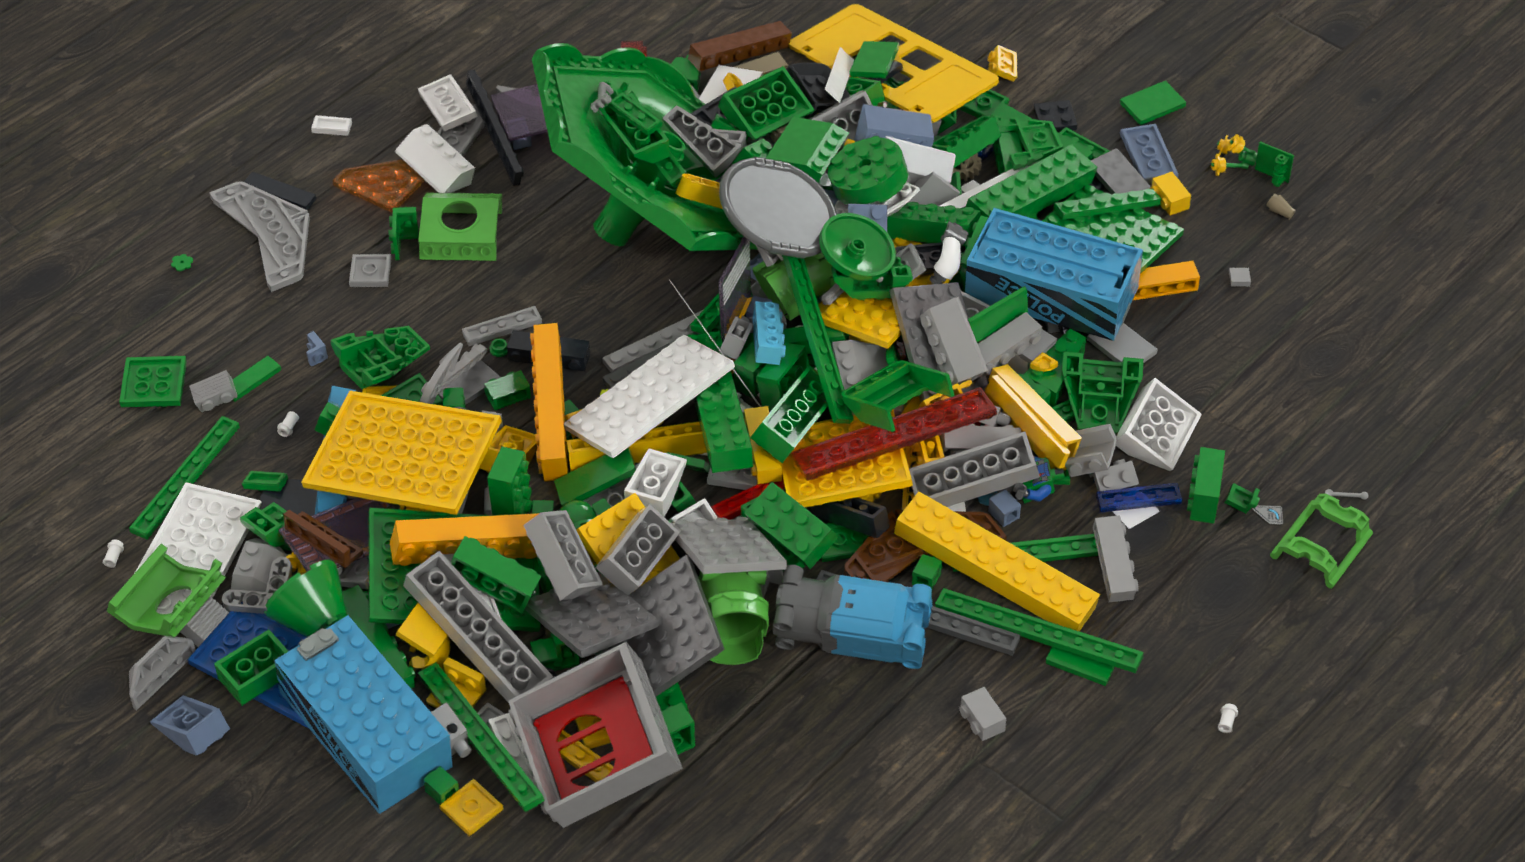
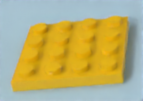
(603, 531)

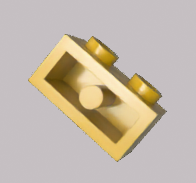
(928, 450)

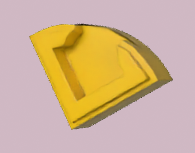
(1043, 363)

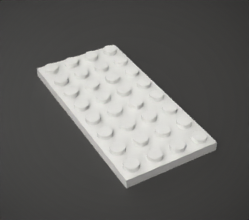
(648, 395)
(199, 529)

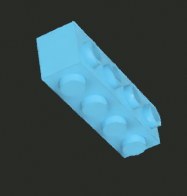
(768, 333)

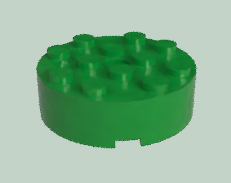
(868, 171)

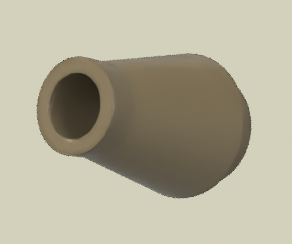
(1280, 206)

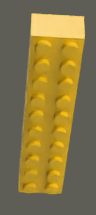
(996, 563)

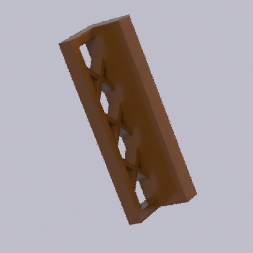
(321, 538)

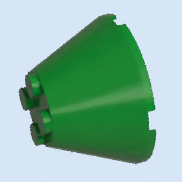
(309, 600)

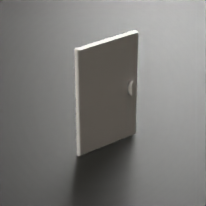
(716, 86)

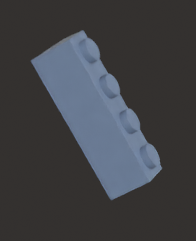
(895, 123)

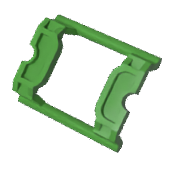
(1317, 555)

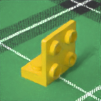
(467, 681)

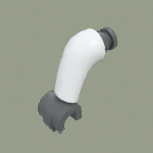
(950, 256)

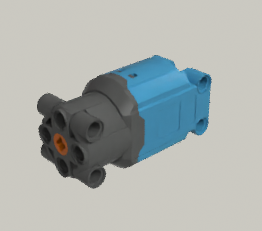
(853, 616)

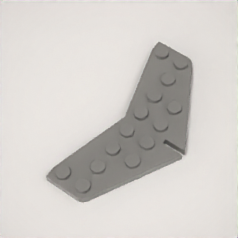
(277, 224)

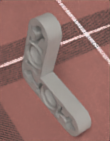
(263, 597)

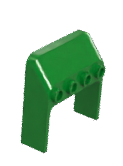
(891, 387)

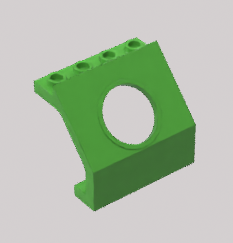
(472, 243)
(156, 579)

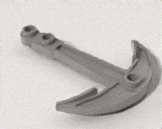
(450, 370)

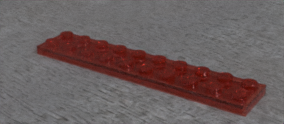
(909, 429)

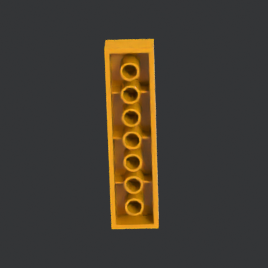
(549, 401)
(419, 539)

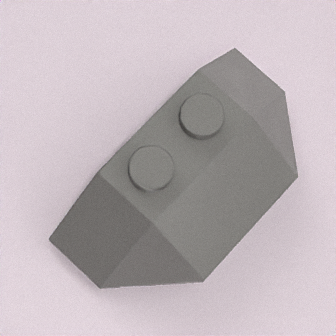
(254, 567)
(158, 667)

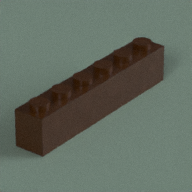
(739, 45)

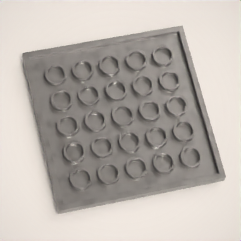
(685, 630)

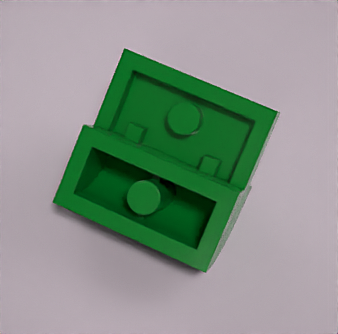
(266, 523)

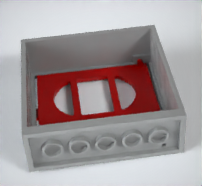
(601, 691)

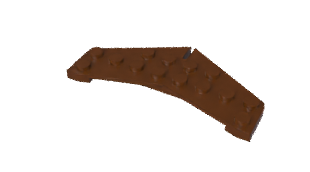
(890, 554)

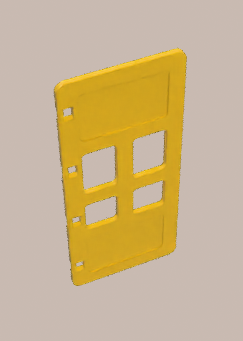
(932, 90)

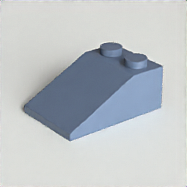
(191, 724)

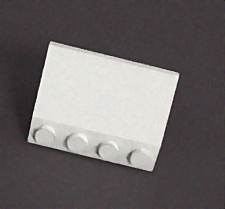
(1157, 426)

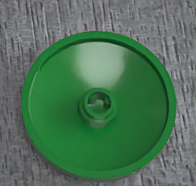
(857, 246)

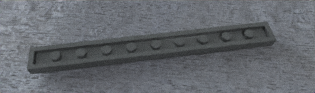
(965, 628)

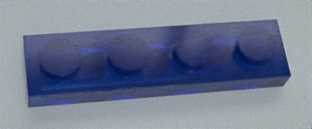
(1139, 497)

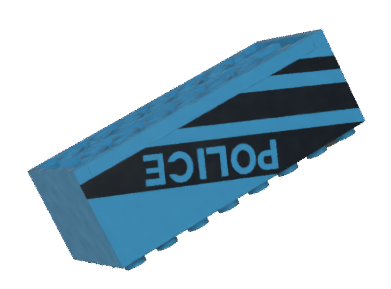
(1067, 273)
(363, 713)

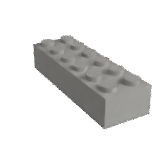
(976, 471)

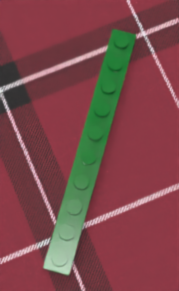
(818, 339)
(1041, 630)
(482, 738)

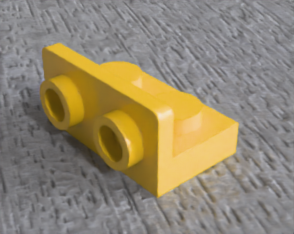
(1003, 63)

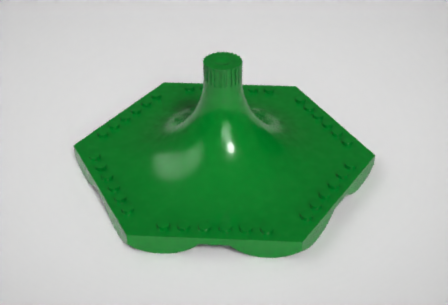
(588, 143)

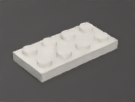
(447, 102)

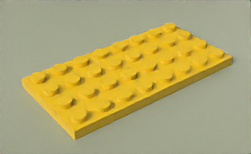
(870, 318)

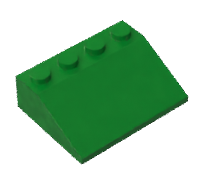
(765, 104)
(809, 145)

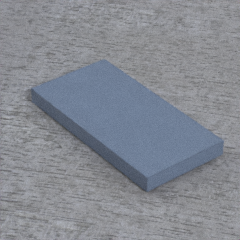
(1148, 151)

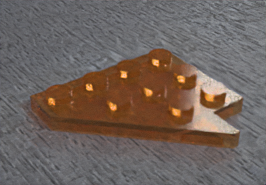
(381, 183)

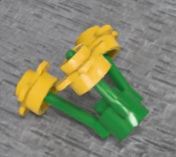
(1236, 145)

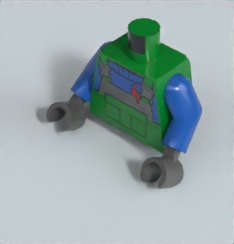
(1040, 487)

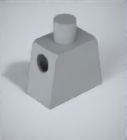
(455, 728)

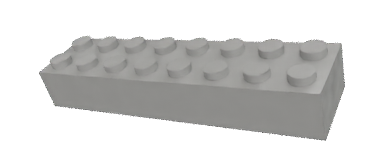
(475, 627)

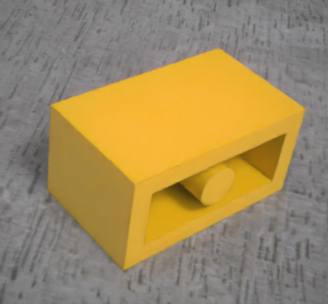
(1173, 193)

